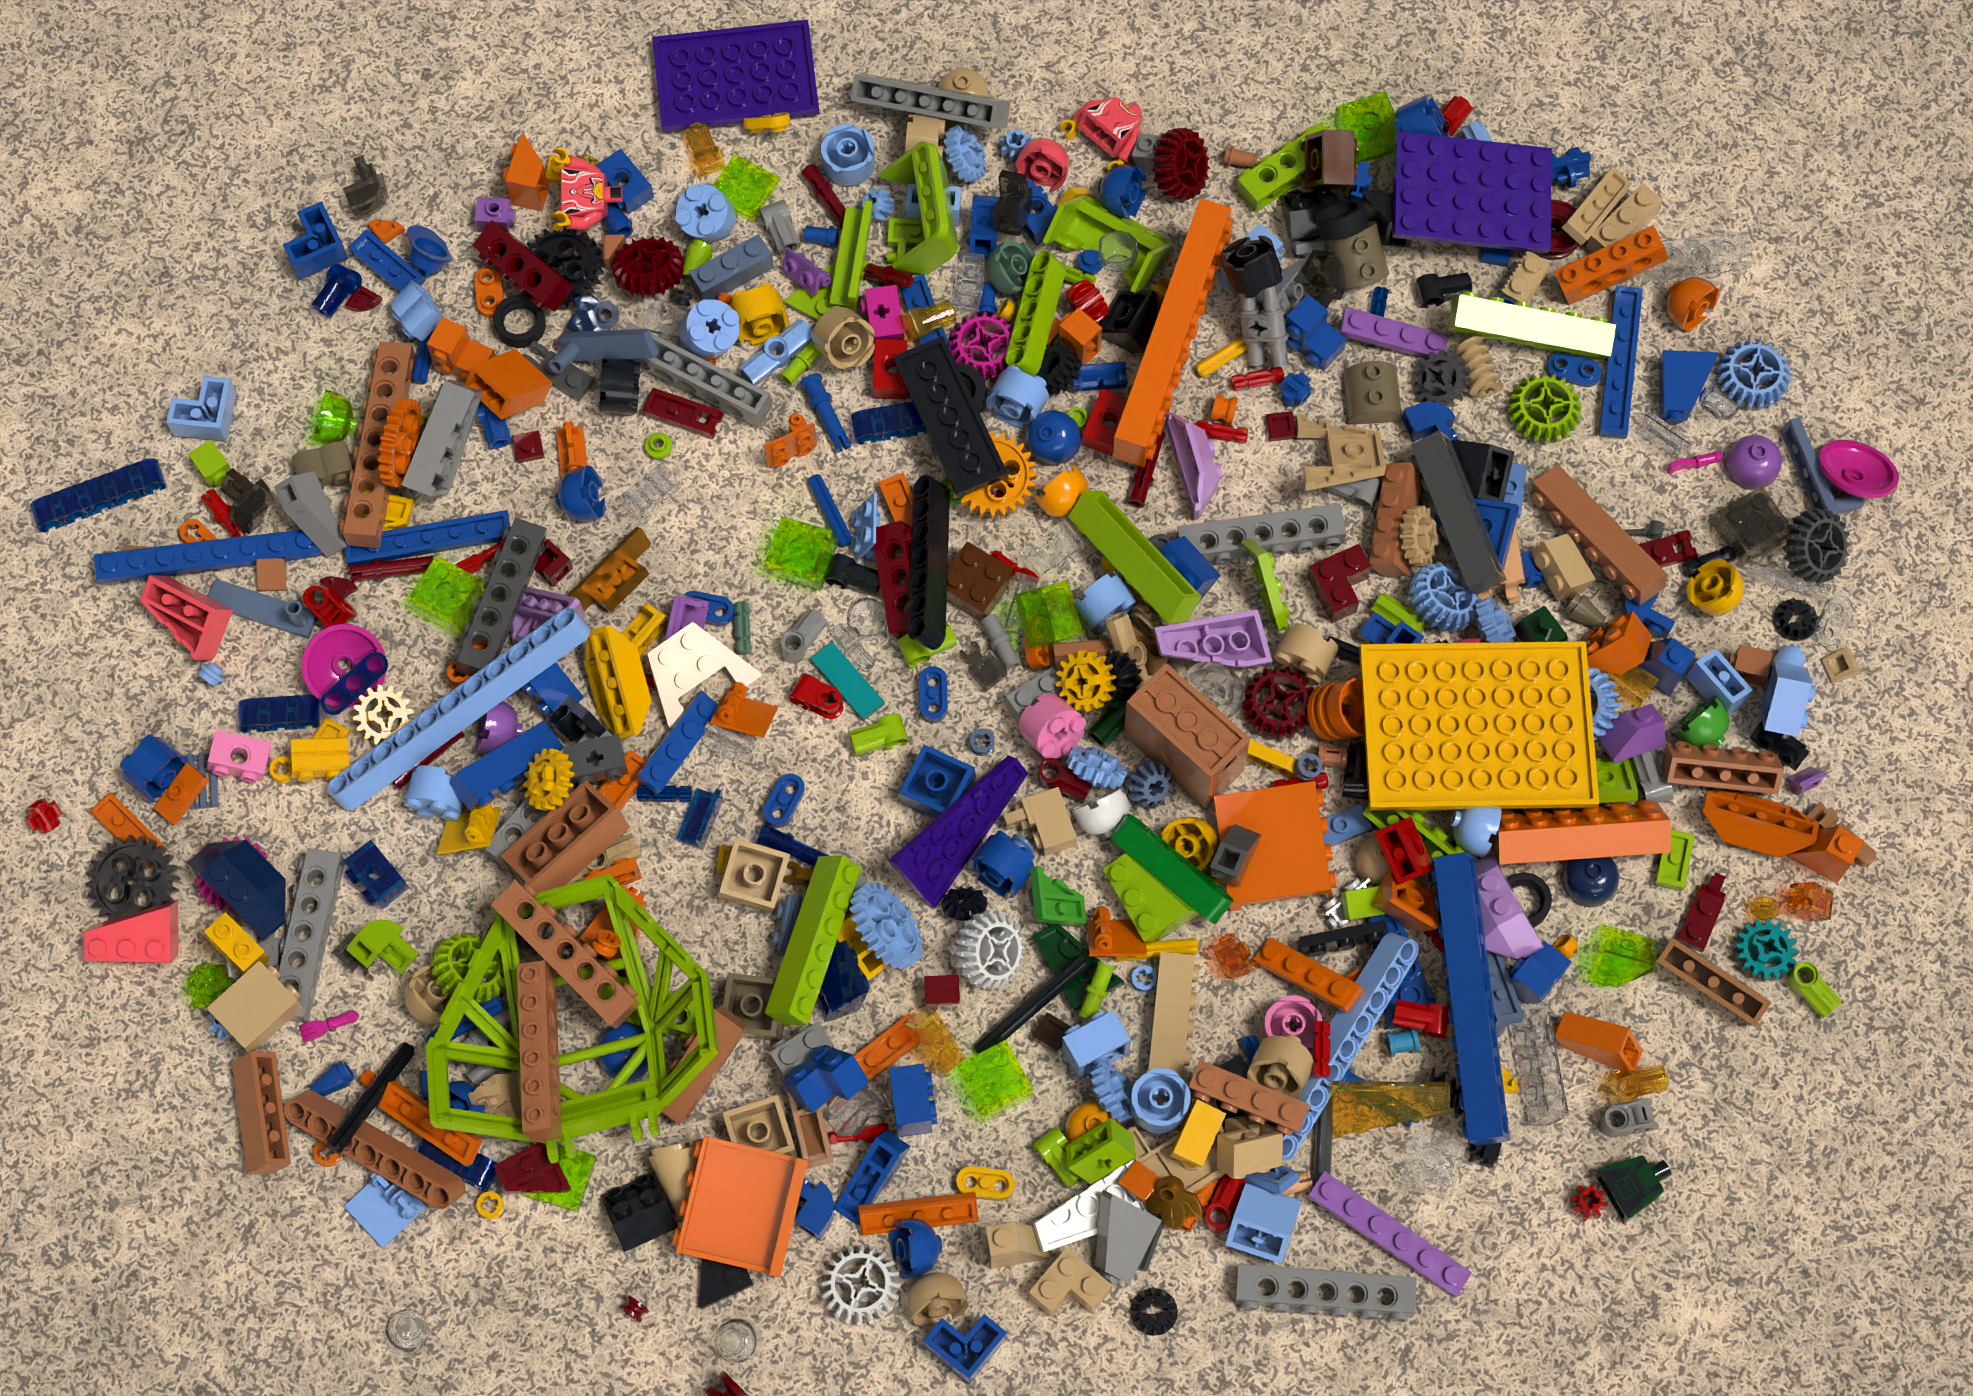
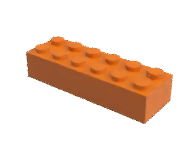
(1581, 833)

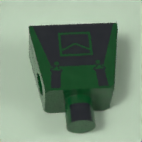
(1540, 627)
(1633, 1185)

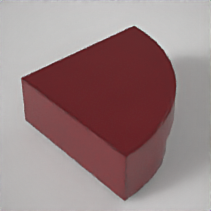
(363, 300)
(341, 586)

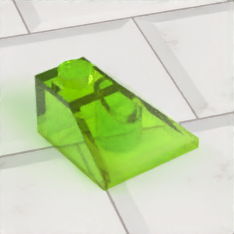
(1621, 957)

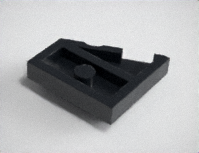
(721, 1282)

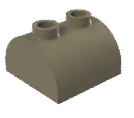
(1361, 257)
(1372, 393)

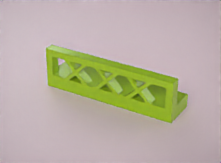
(851, 256)

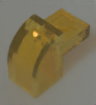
(1634, 685)

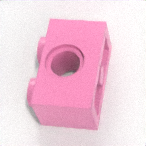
(228, 744)

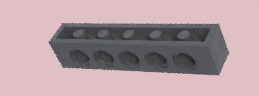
(519, 535)

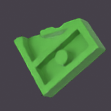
(1055, 901)

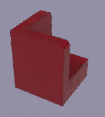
(553, 564)
(941, 990)

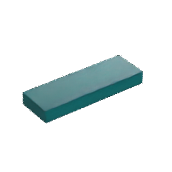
(848, 681)

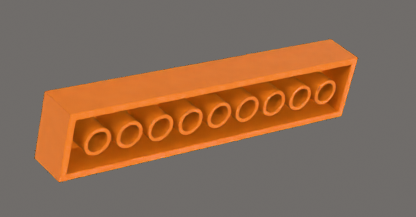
(1173, 333)

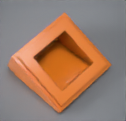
(1139, 1181)

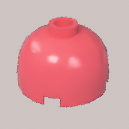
(1043, 160)

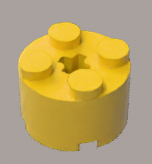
(759, 313)

